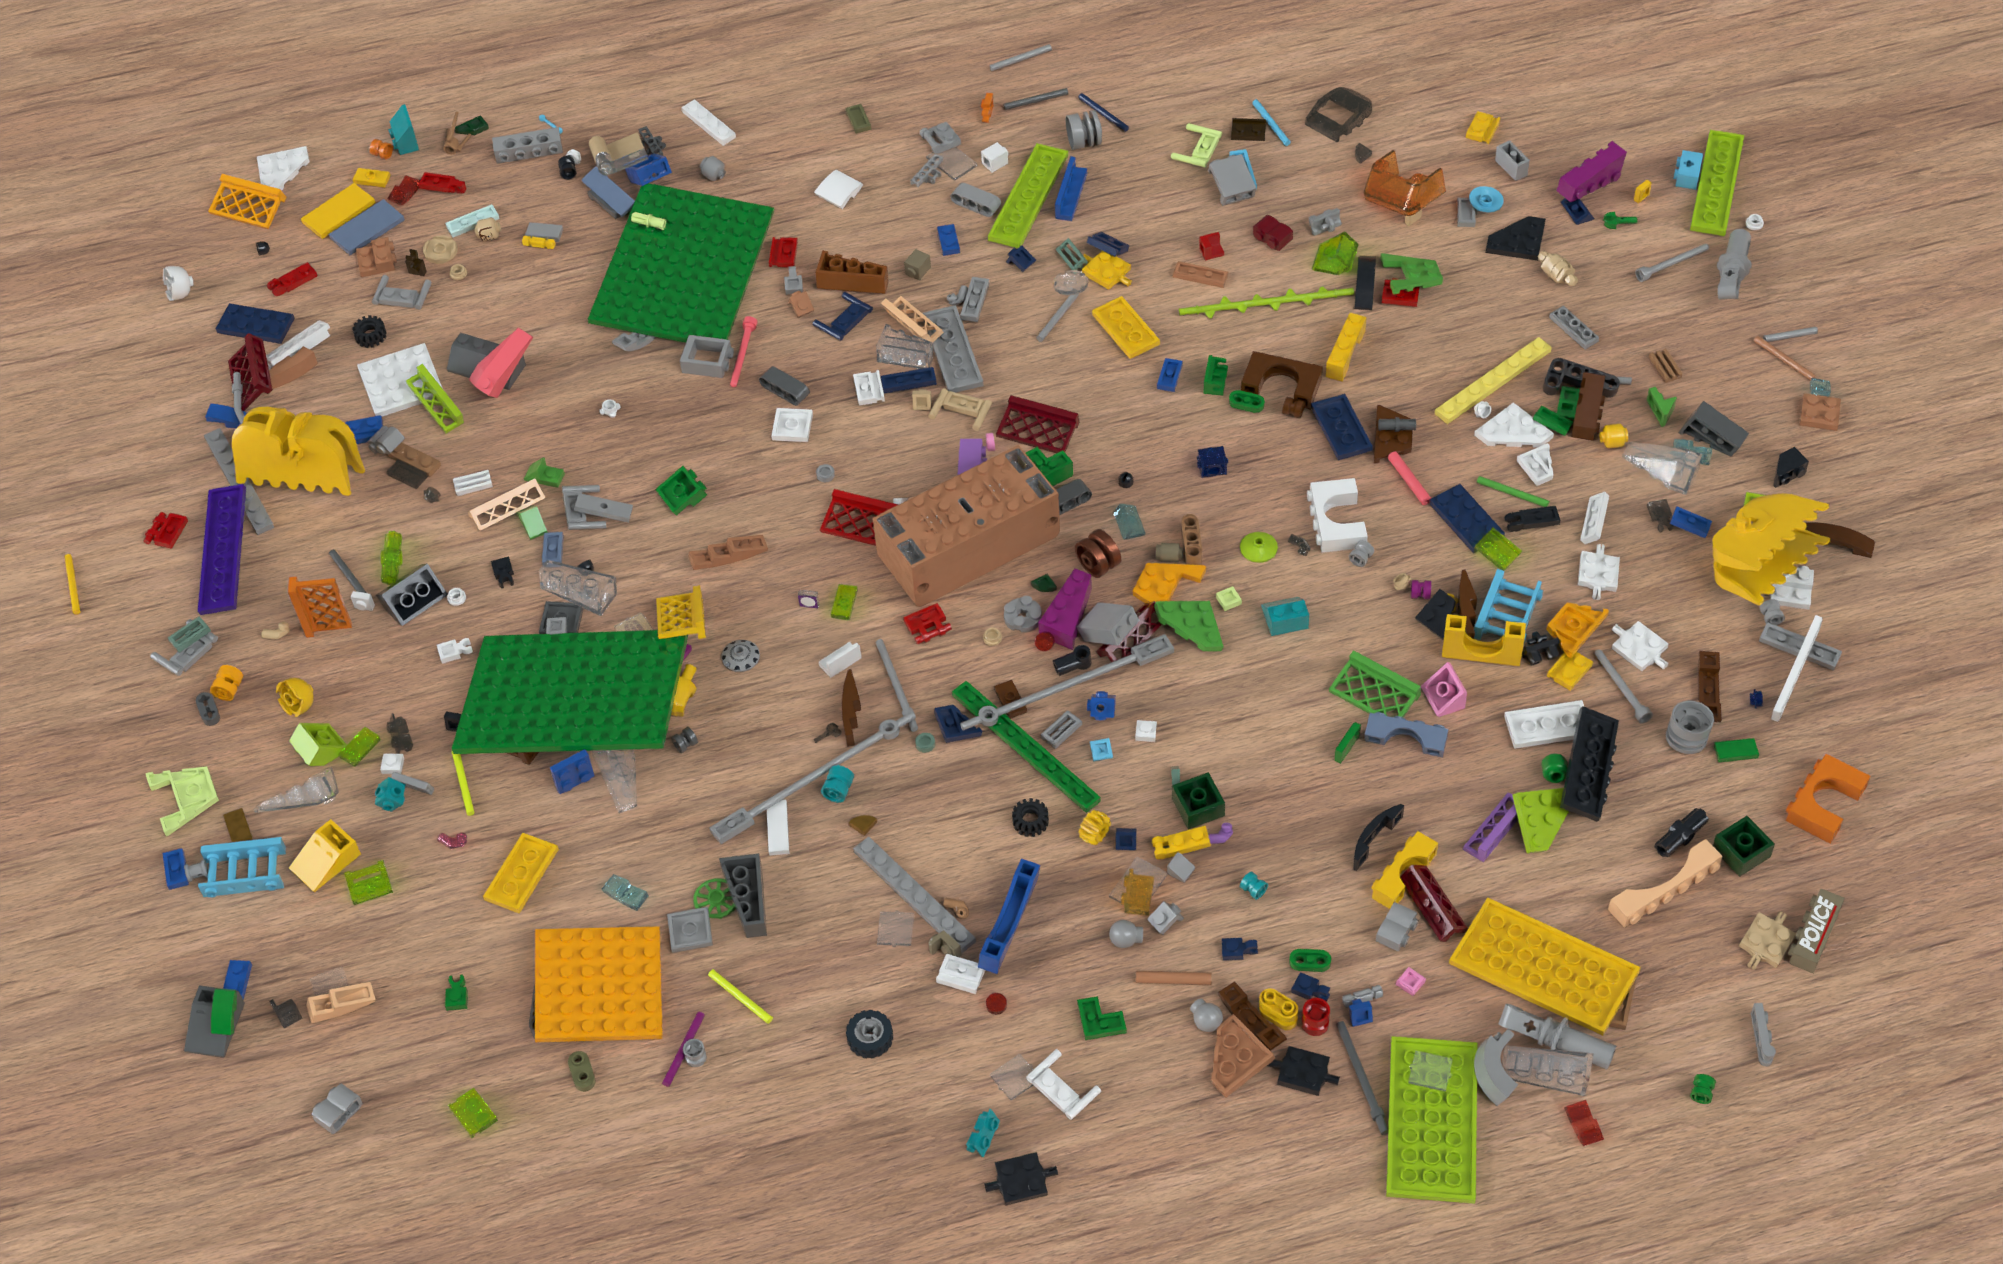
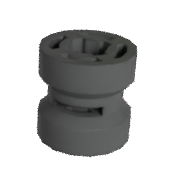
(684, 739)

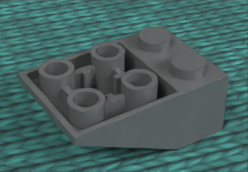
(199, 1035)

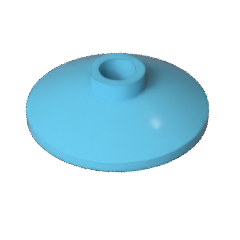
(1486, 199)

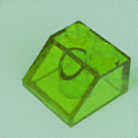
(1336, 255)

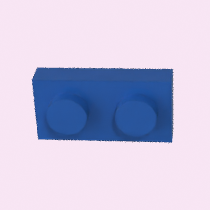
(948, 239)
(1169, 374)
(1690, 522)
(174, 868)
(238, 976)

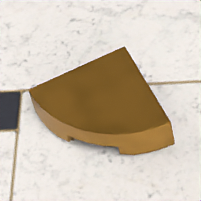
(863, 823)

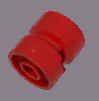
(1315, 1016)

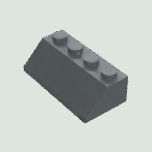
(469, 351)

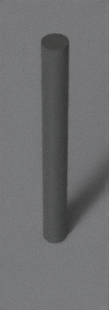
(1034, 99)
(346, 571)

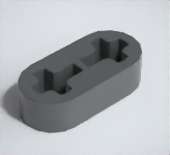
(204, 710)

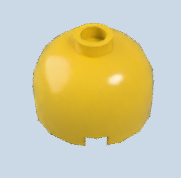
(295, 696)

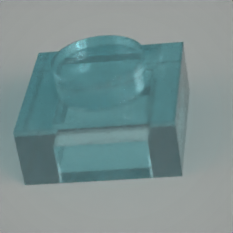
(1820, 387)

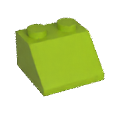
(317, 743)

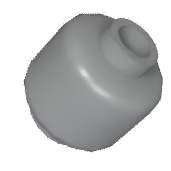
(712, 168)

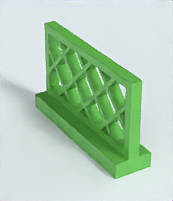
(1384, 676)

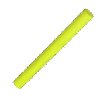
(463, 784)
(740, 996)

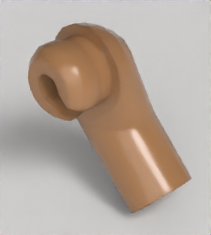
(958, 906)

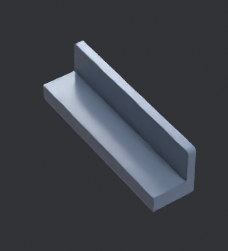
(608, 191)

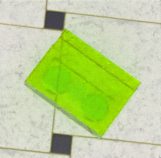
(1498, 549)
(472, 1112)

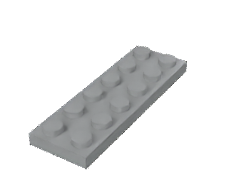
(954, 351)

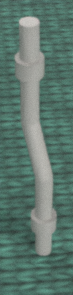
(237, 390)

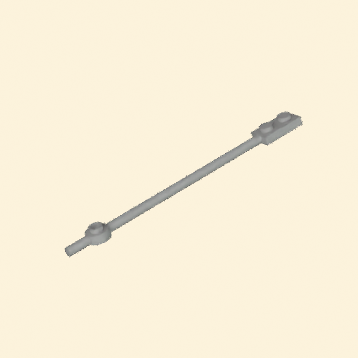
(1141, 653)
(742, 819)

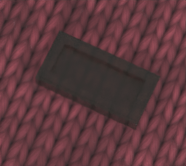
(407, 474)

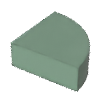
(1175, 773)

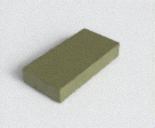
(858, 118)

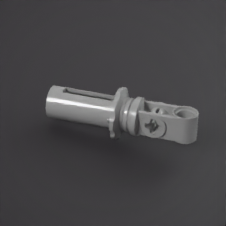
(1734, 264)
(1557, 1035)

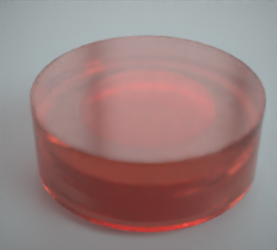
(1044, 641)
(996, 1003)

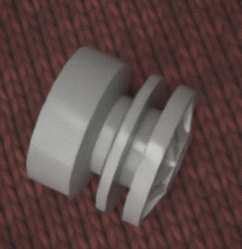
(1086, 129)
(1689, 727)

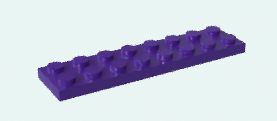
(222, 549)

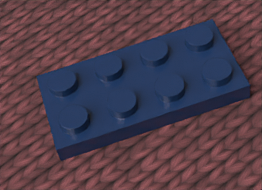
(262, 323)
(1341, 427)
(1464, 515)

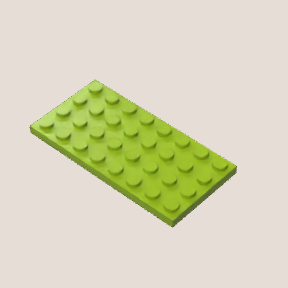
(1432, 1129)

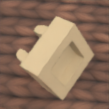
(922, 400)

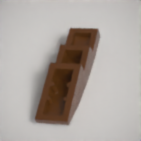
(1467, 603)
(850, 705)

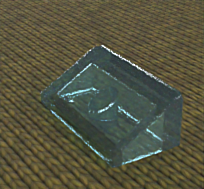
(1129, 521)

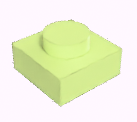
(1228, 598)

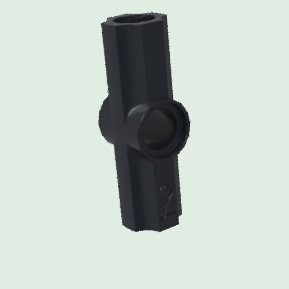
(1681, 832)

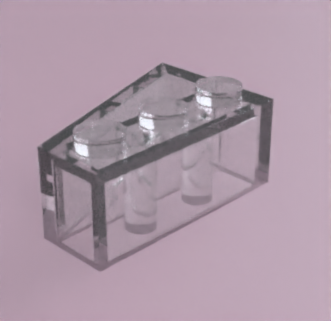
(903, 350)

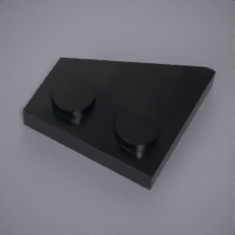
(1435, 612)

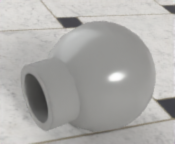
(1125, 934)
(1206, 1015)

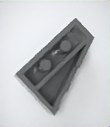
(1715, 429)

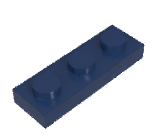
(908, 380)

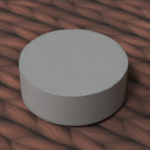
(825, 473)

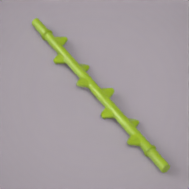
(1274, 302)

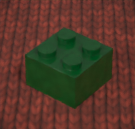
(1198, 800)
(1743, 846)

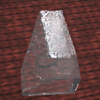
(1669, 464)
(619, 775)
(316, 790)

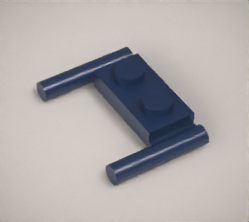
(846, 320)

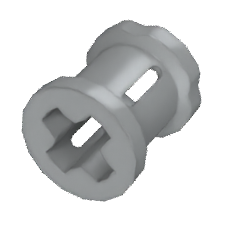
(196, 870)

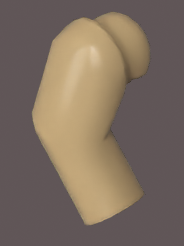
(278, 633)

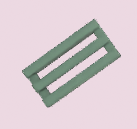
(1078, 263)
(190, 636)

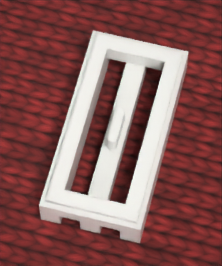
(471, 482)

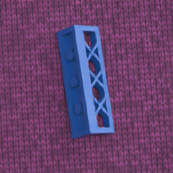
(1070, 191)

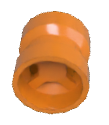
(381, 149)

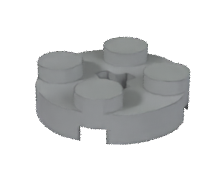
(1022, 605)

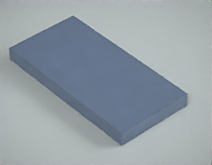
(366, 227)

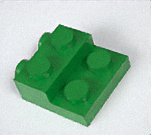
(682, 490)

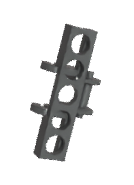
(652, 141)

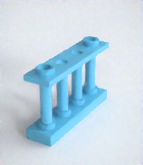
(1494, 597)
(242, 850)

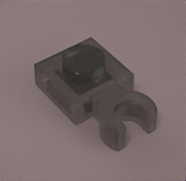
(1660, 512)

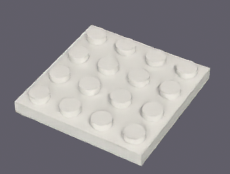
(387, 377)

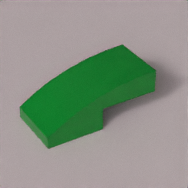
(1568, 402)
(223, 1011)

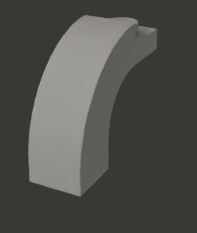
(1489, 1070)

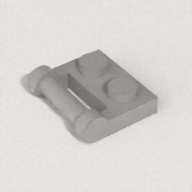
(945, 136)

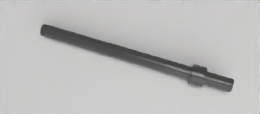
(1376, 1112)

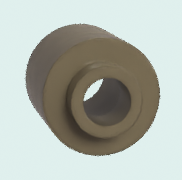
(1169, 552)

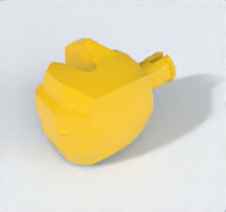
(685, 690)

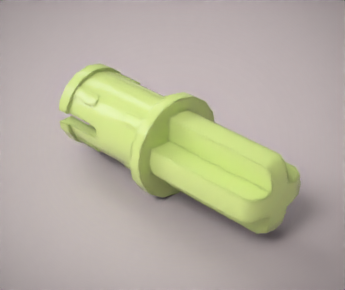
(648, 220)

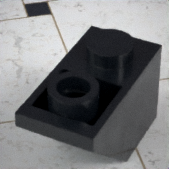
(1790, 466)

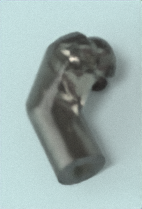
(1300, 542)

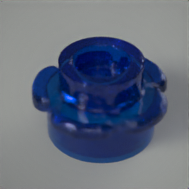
(1756, 698)

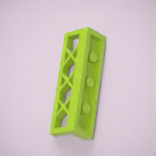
(438, 394)

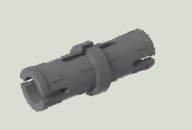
(1397, 424)

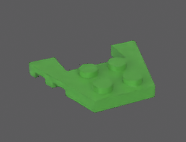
(1416, 271)

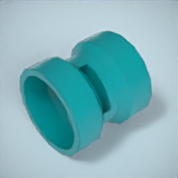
(1253, 885)

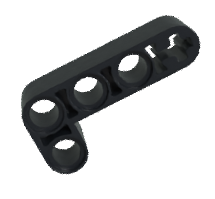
(1565, 376)

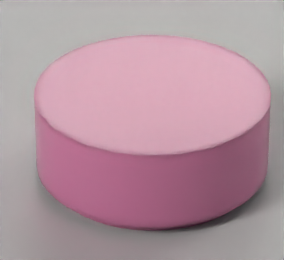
(990, 442)

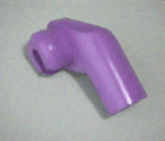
(1223, 835)

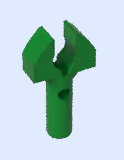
(1612, 220)

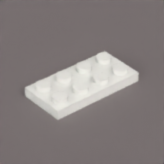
(1543, 724)

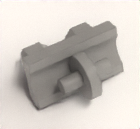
(1325, 221)

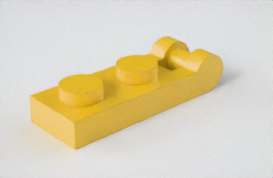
(1181, 842)

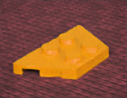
(1574, 626)

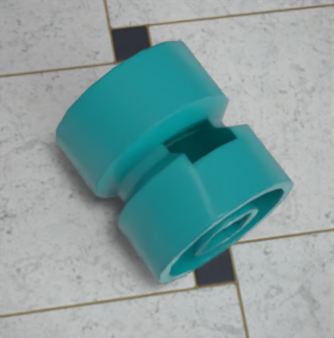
(837, 783)

